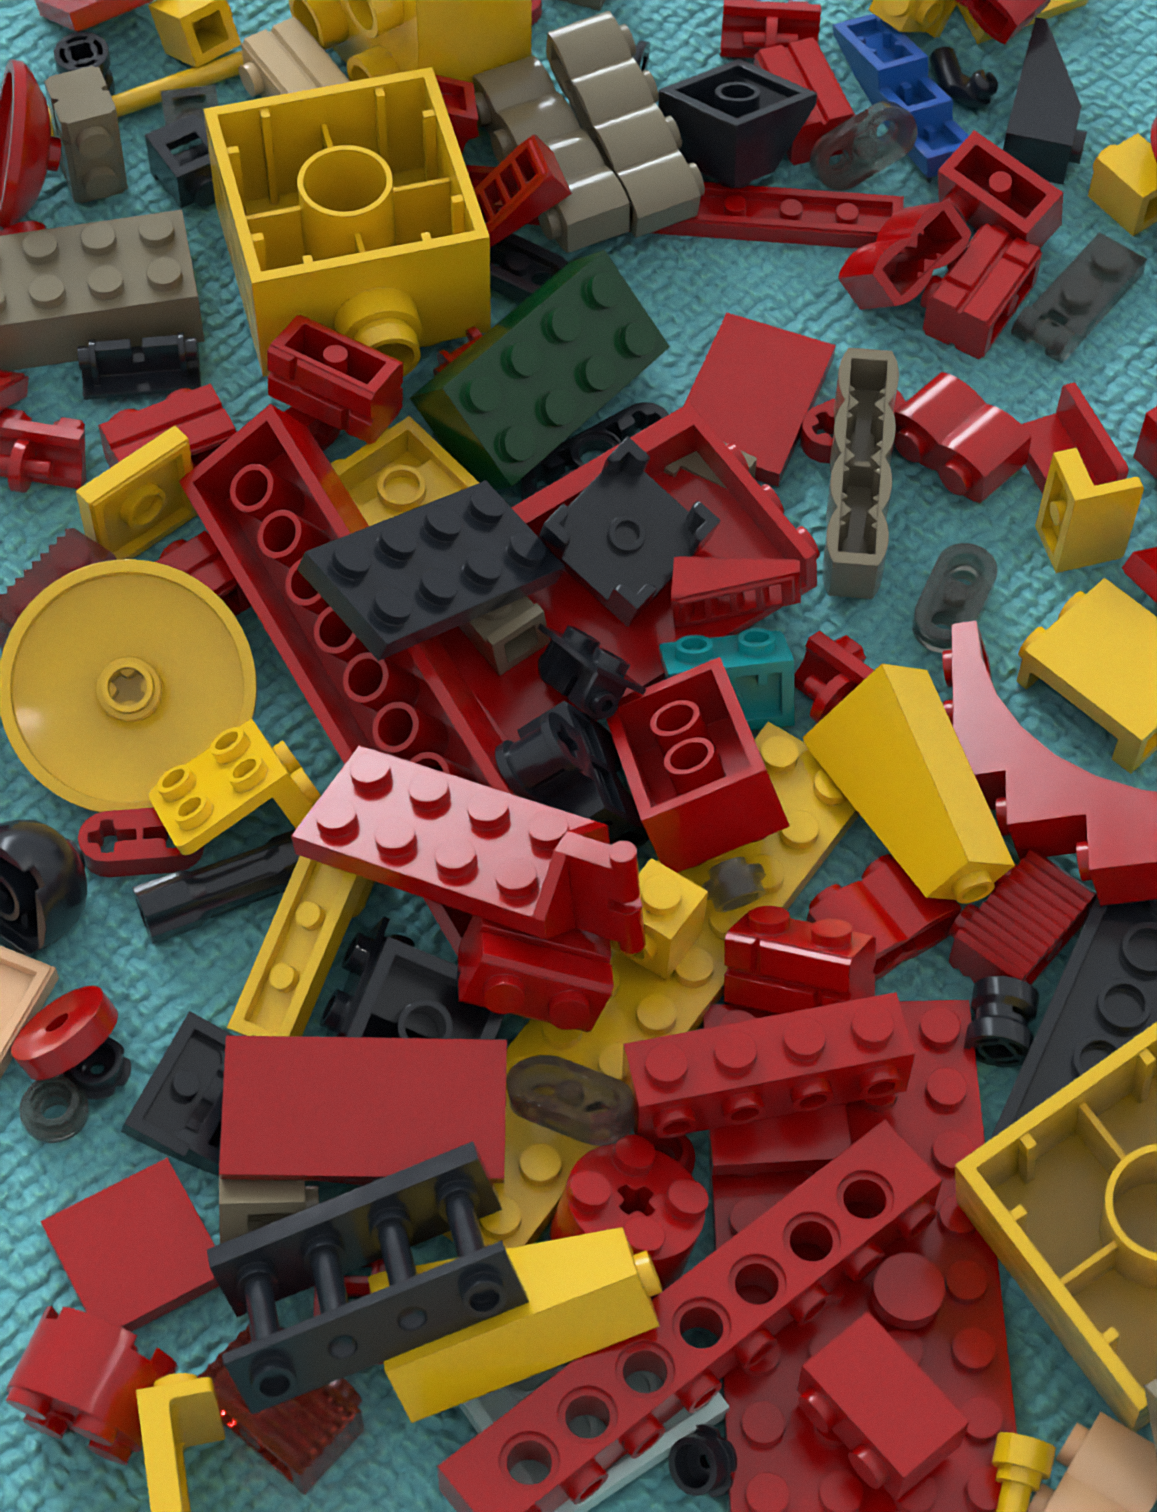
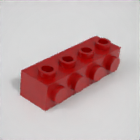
(768, 1066)

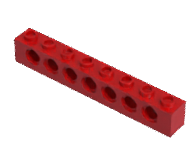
(873, 1170)

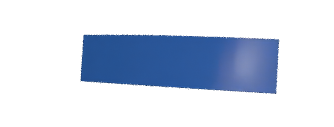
(897, 71)

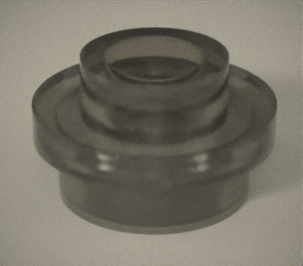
(734, 884)
(51, 1092)

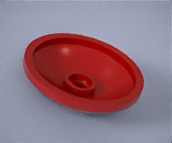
(25, 143)

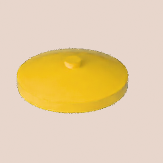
(122, 680)

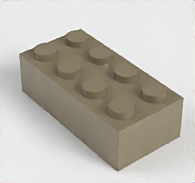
(97, 284)

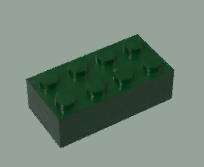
(541, 372)

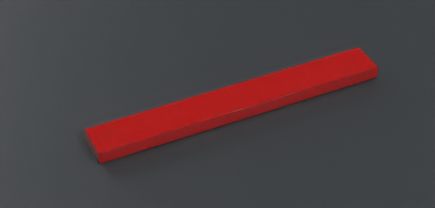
(773, 214)

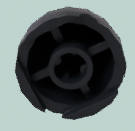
(39, 885)

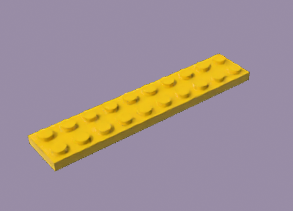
(653, 1007)

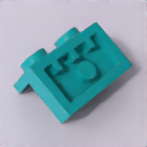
(757, 667)

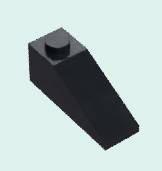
(1045, 111)

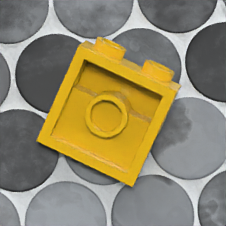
(400, 472)

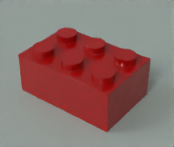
(695, 767)

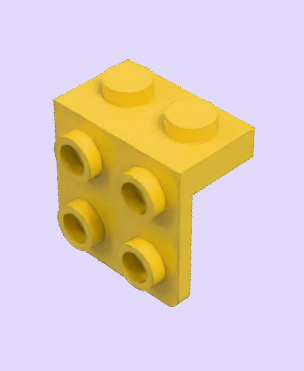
(228, 784)

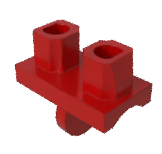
(765, 24)
(41, 451)
(830, 672)

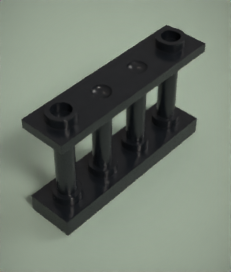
(346, 1235)

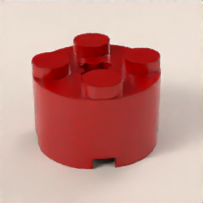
(642, 1193)
(85, 1379)

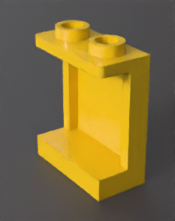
(1104, 664)
(172, 1417)

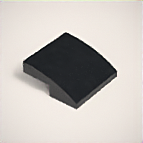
(184, 1097)

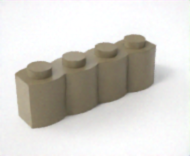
(523, 102)
(621, 116)
(860, 473)

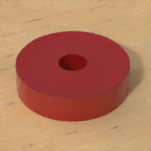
(64, 1032)

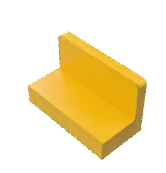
(1084, 521)

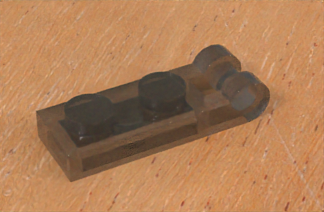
(1080, 297)

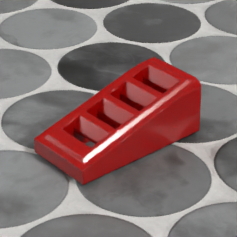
(546, 188)
(731, 587)

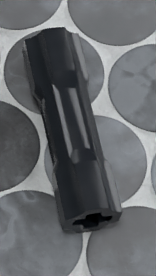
(192, 897)

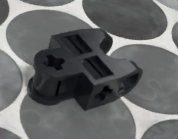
(572, 767)

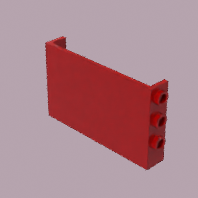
(749, 528)

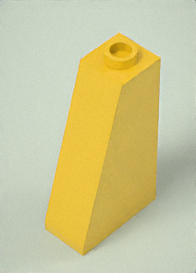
(912, 783)
(580, 1299)

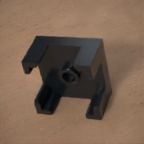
(625, 534)

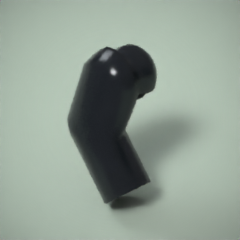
(970, 91)

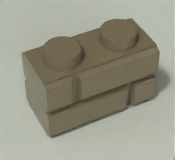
(89, 134)

